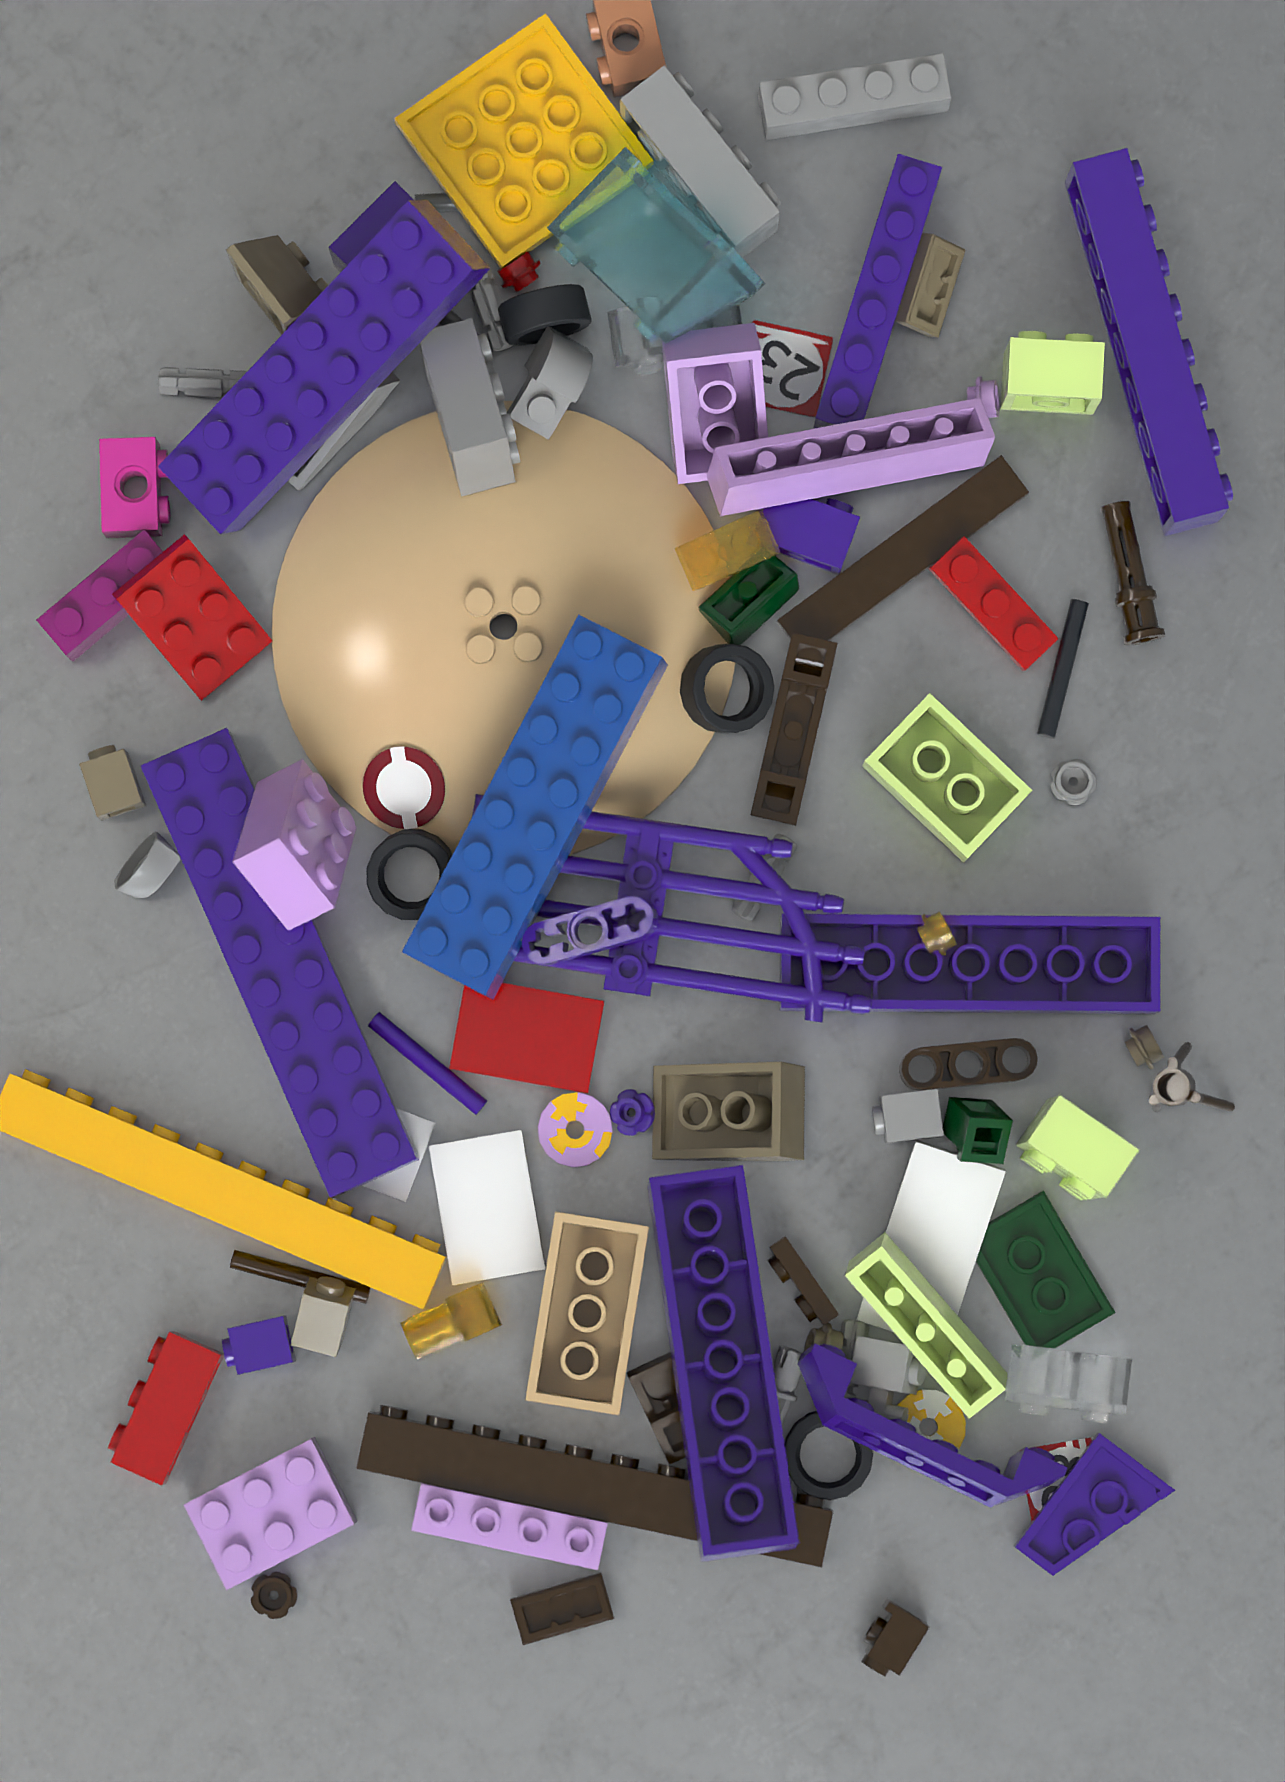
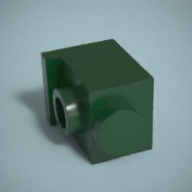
(977, 1129)

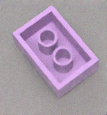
(713, 394)
(295, 844)
(270, 1513)

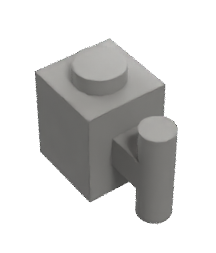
(886, 1369)

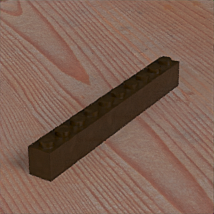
(555, 1479)

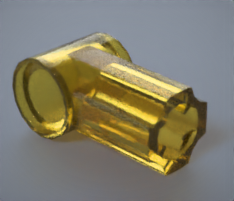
(460, 1317)

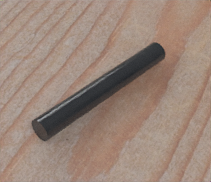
(1062, 668)

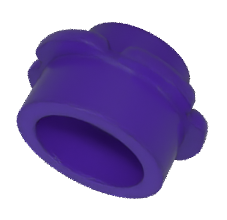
(644, 1112)

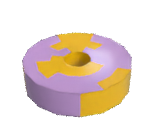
(571, 1108)

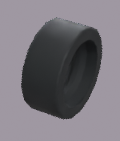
(530, 313)
(760, 691)
(375, 870)
(816, 1488)

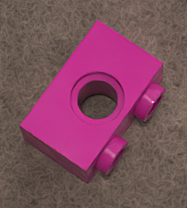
(119, 462)

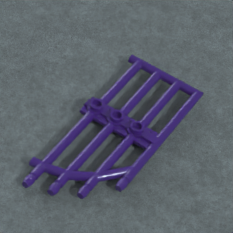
(648, 876)

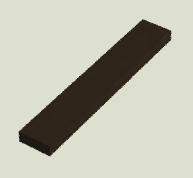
(906, 553)

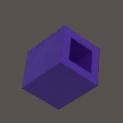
(259, 1345)

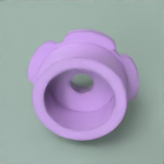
(989, 395)

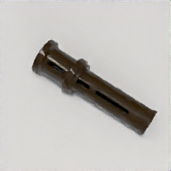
(1129, 599)

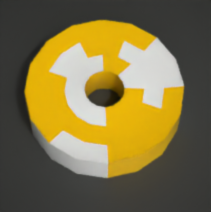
(941, 1408)

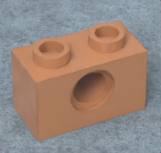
(625, 68)

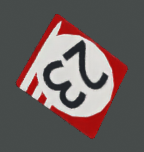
(793, 367)

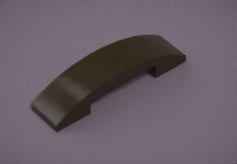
(793, 729)

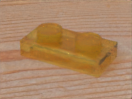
(727, 550)

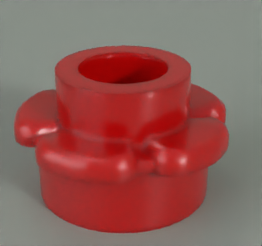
(519, 272)

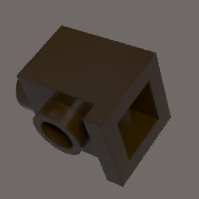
(893, 1639)

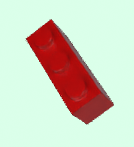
(165, 1407)

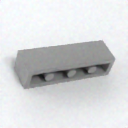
(854, 96)

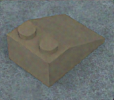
(275, 278)
(729, 1112)

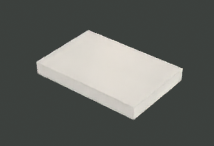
(487, 1207)

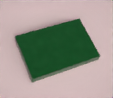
(1040, 1275)

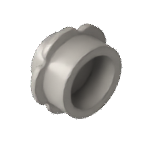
(1074, 769)

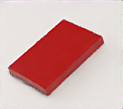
(528, 1036)

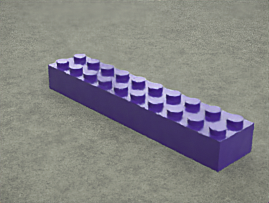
(280, 974)

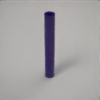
(427, 1063)

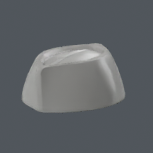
(147, 867)

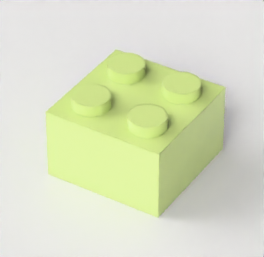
(1052, 373)

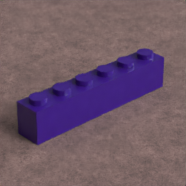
(878, 292)

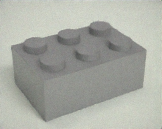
(470, 406)

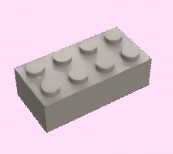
(699, 162)

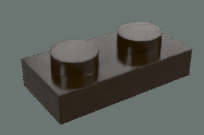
(788, 1266)

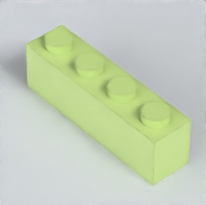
(927, 1325)

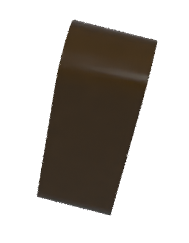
(990, 1056)

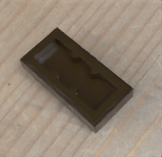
(562, 1608)

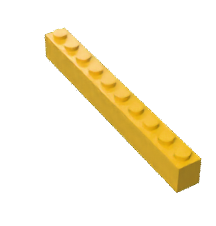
(218, 1190)

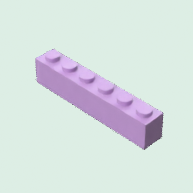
(850, 456)

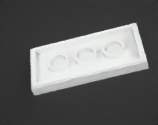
(941, 1220)

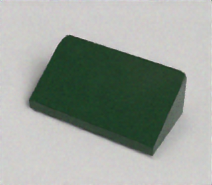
(750, 599)

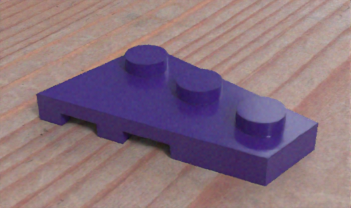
(1090, 1504)

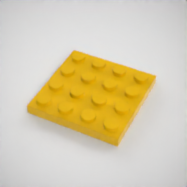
(518, 138)

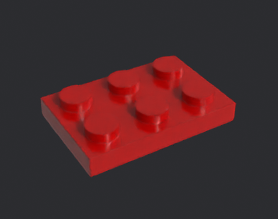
(192, 617)

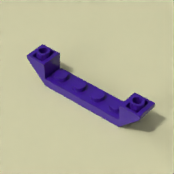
(827, 1379)

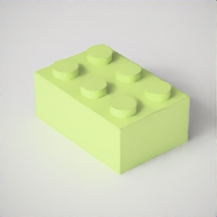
(946, 777)
(1076, 1149)

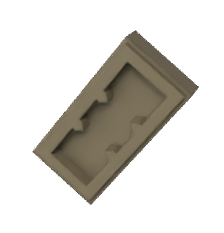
(930, 285)

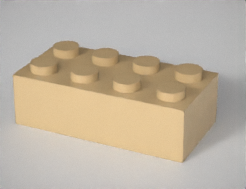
(587, 1313)

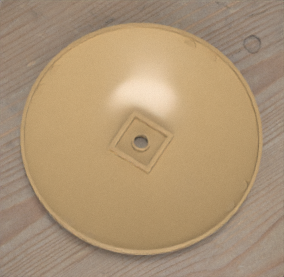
(397, 593)

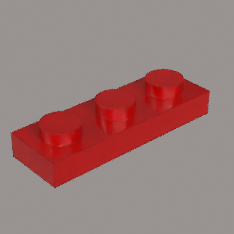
(993, 603)

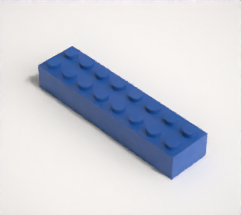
(535, 806)

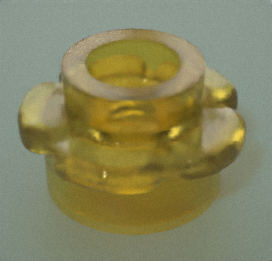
(936, 933)

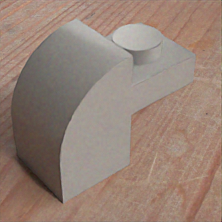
(556, 378)

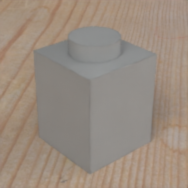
(908, 1116)

